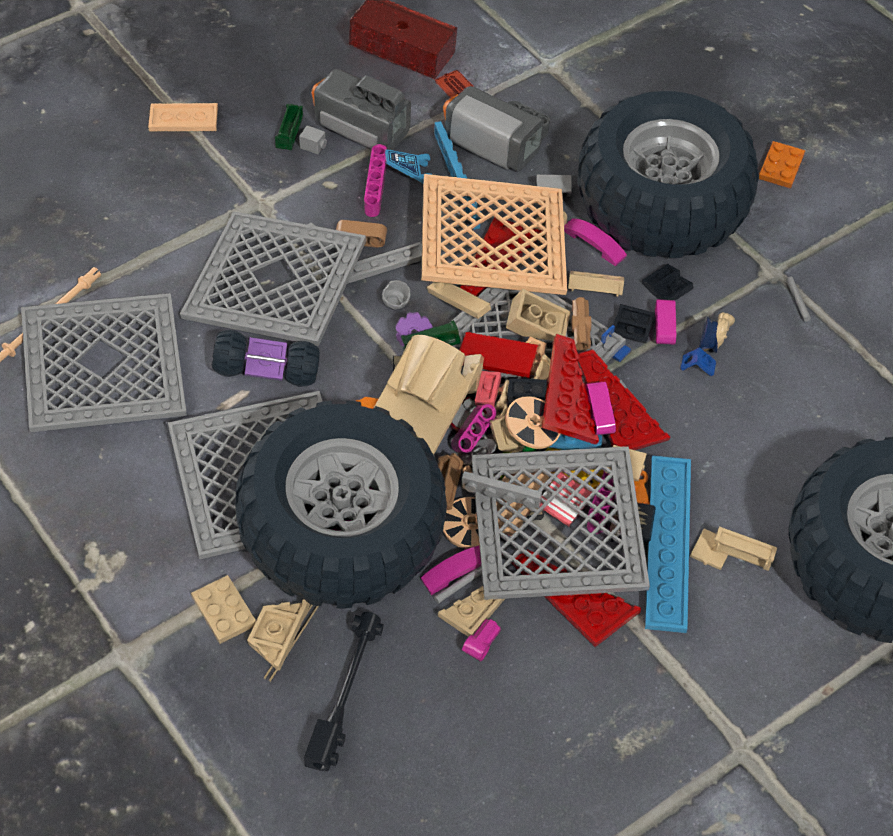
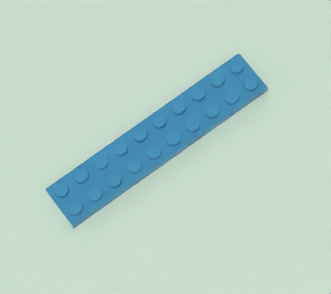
(669, 545)

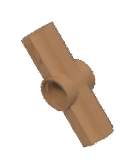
(581, 324)

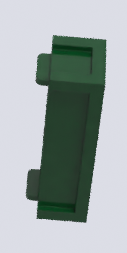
(289, 127)
(447, 333)

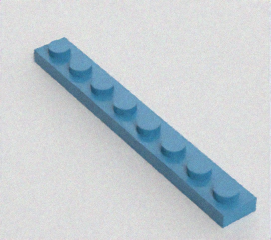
(452, 162)

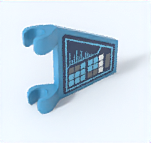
(407, 163)

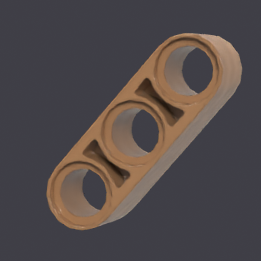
(374, 232)

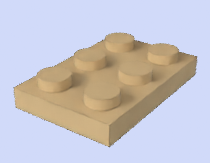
(223, 609)

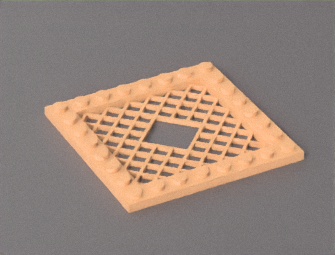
(550, 199)

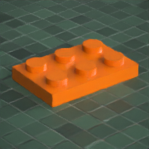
(781, 164)

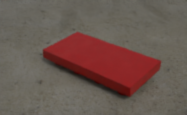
(501, 354)

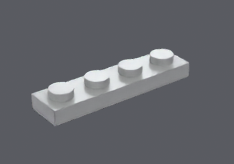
(500, 489)

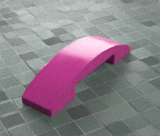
(597, 238)
(451, 568)

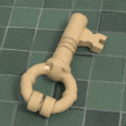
(501, 404)

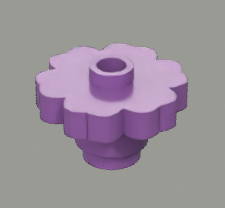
(411, 322)

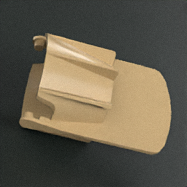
(428, 387)

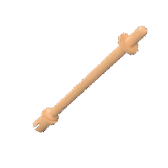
(84, 282)

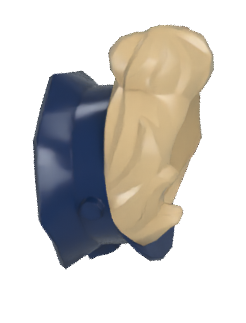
(715, 331)

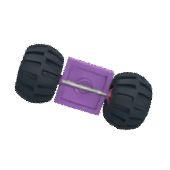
(265, 358)

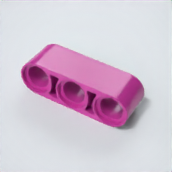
(665, 322)
(601, 408)
(465, 431)

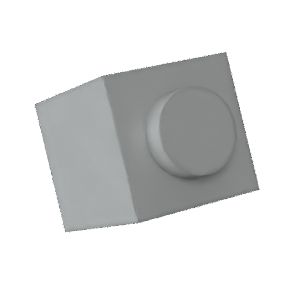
(312, 140)

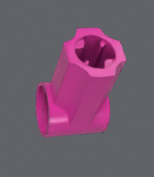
(479, 643)

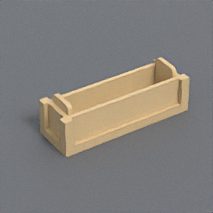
(596, 282)
(744, 548)

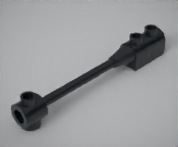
(328, 733)

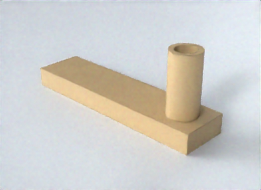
(459, 298)

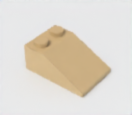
(536, 317)

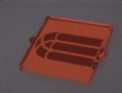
(453, 83)

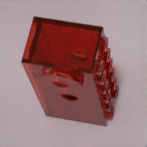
(403, 36)

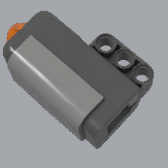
(362, 109)
(495, 129)

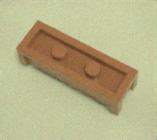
(451, 469)

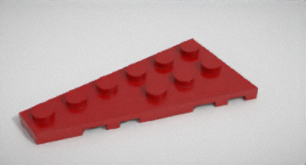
(495, 236)
(567, 399)
(632, 422)
(591, 614)

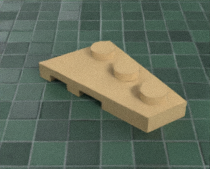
(470, 612)

